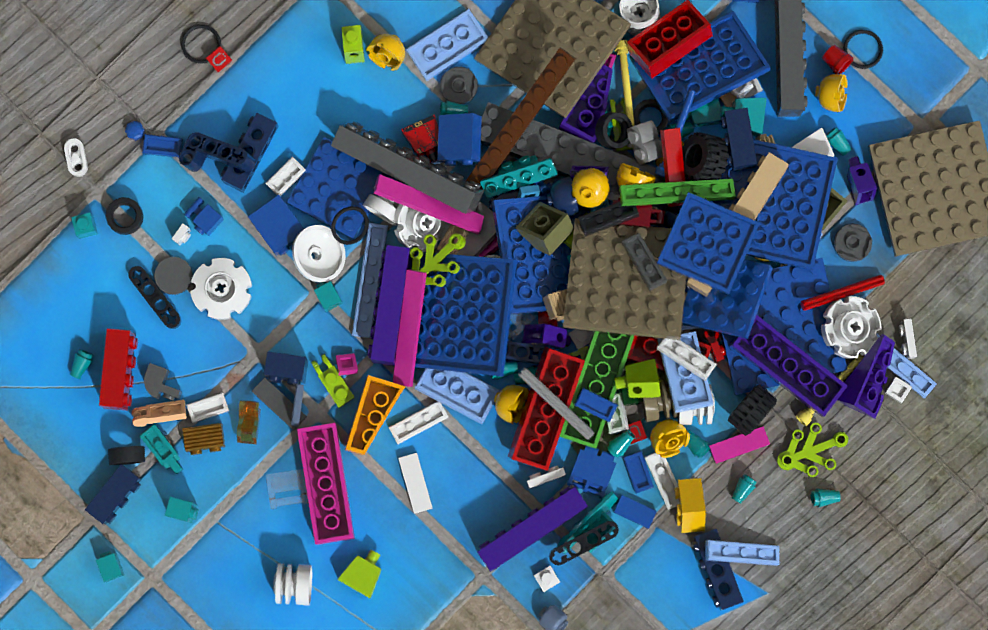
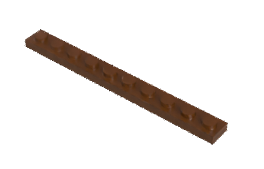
(522, 116)

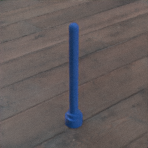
(680, 124)

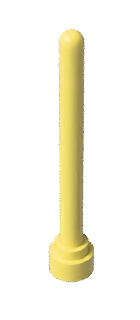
(622, 51)
(805, 416)

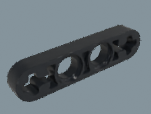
(156, 296)
(582, 540)

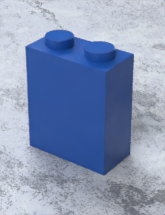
(459, 139)
(276, 225)

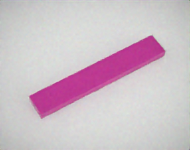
(426, 204)
(409, 327)

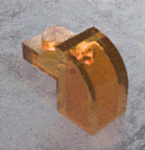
(248, 422)

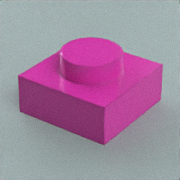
(346, 364)

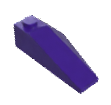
(589, 108)
(867, 379)

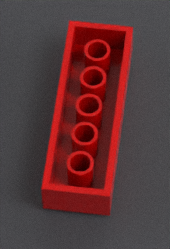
(540, 422)

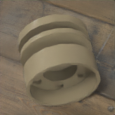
(653, 405)

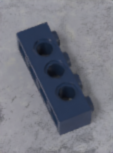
(258, 123)
(733, 595)

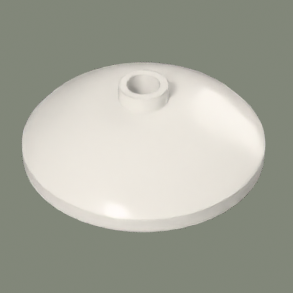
(328, 254)

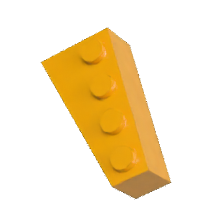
(372, 410)

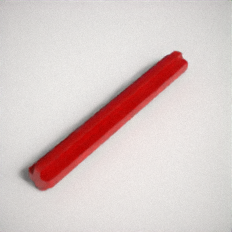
(842, 292)

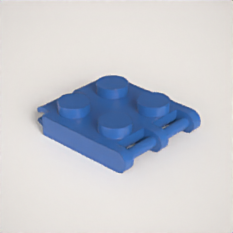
(592, 470)

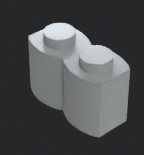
(645, 142)

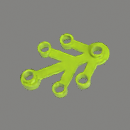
(432, 262)
(809, 451)

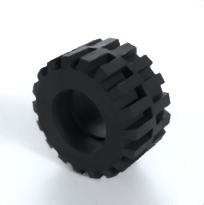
(704, 157)
(752, 410)

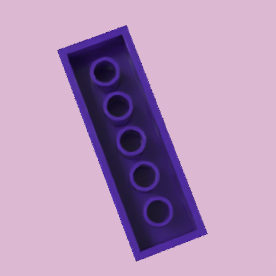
(389, 308)
(790, 367)
(532, 529)

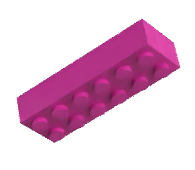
(325, 483)

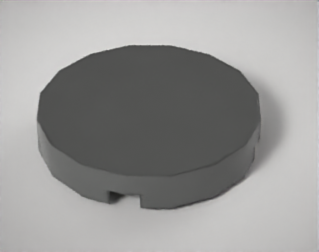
(459, 85)
(852, 242)
(173, 275)

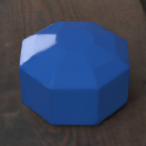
(134, 130)

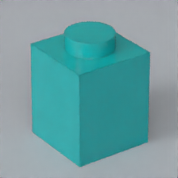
(84, 225)
(327, 296)
(109, 566)

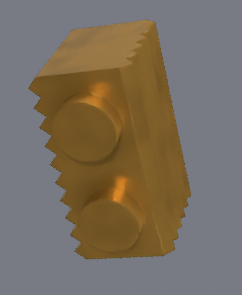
(204, 438)

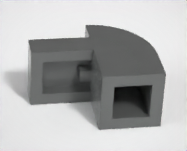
(155, 383)

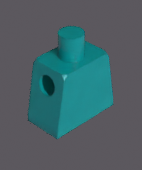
(756, 112)
(706, 115)

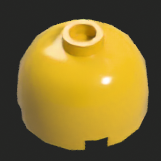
(387, 51)
(832, 92)
(632, 175)
(590, 187)
(510, 403)
(668, 438)

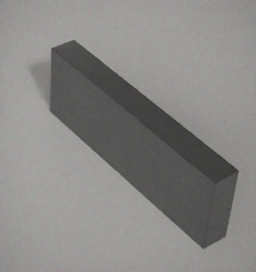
(644, 261)
(276, 402)

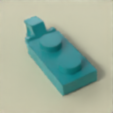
(161, 448)

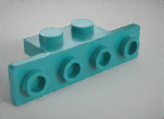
(518, 174)
(594, 518)

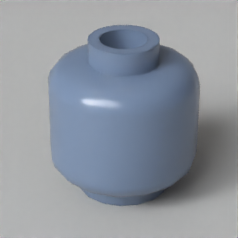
(553, 618)

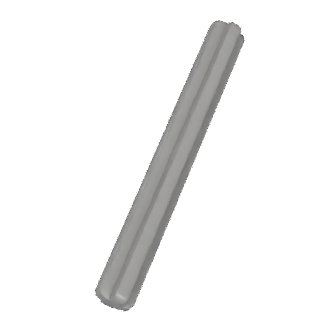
(556, 403)

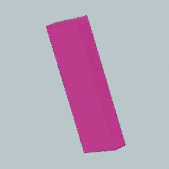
(739, 445)

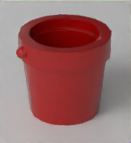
(837, 59)

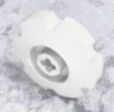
(415, 226)
(235, 292)
(855, 314)

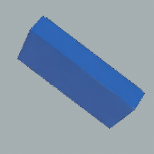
(162, 145)
(596, 405)
(638, 472)
(635, 511)

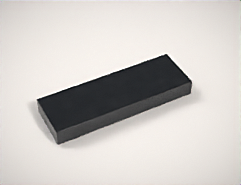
(607, 217)

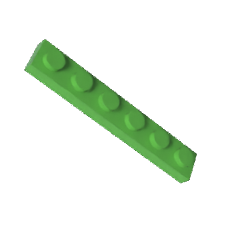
(676, 192)

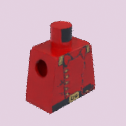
(423, 137)

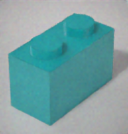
(181, 510)

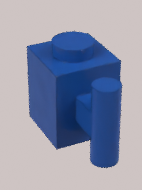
(206, 219)

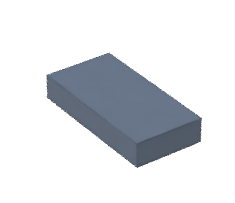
(297, 405)

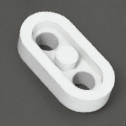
(75, 158)

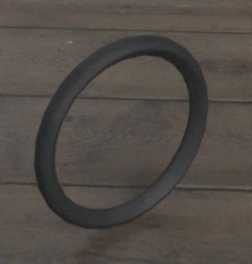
(187, 33)
(879, 43)
(337, 216)

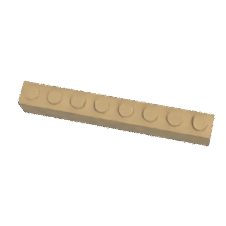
(753, 198)

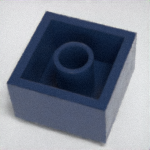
(285, 368)

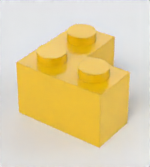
(691, 505)

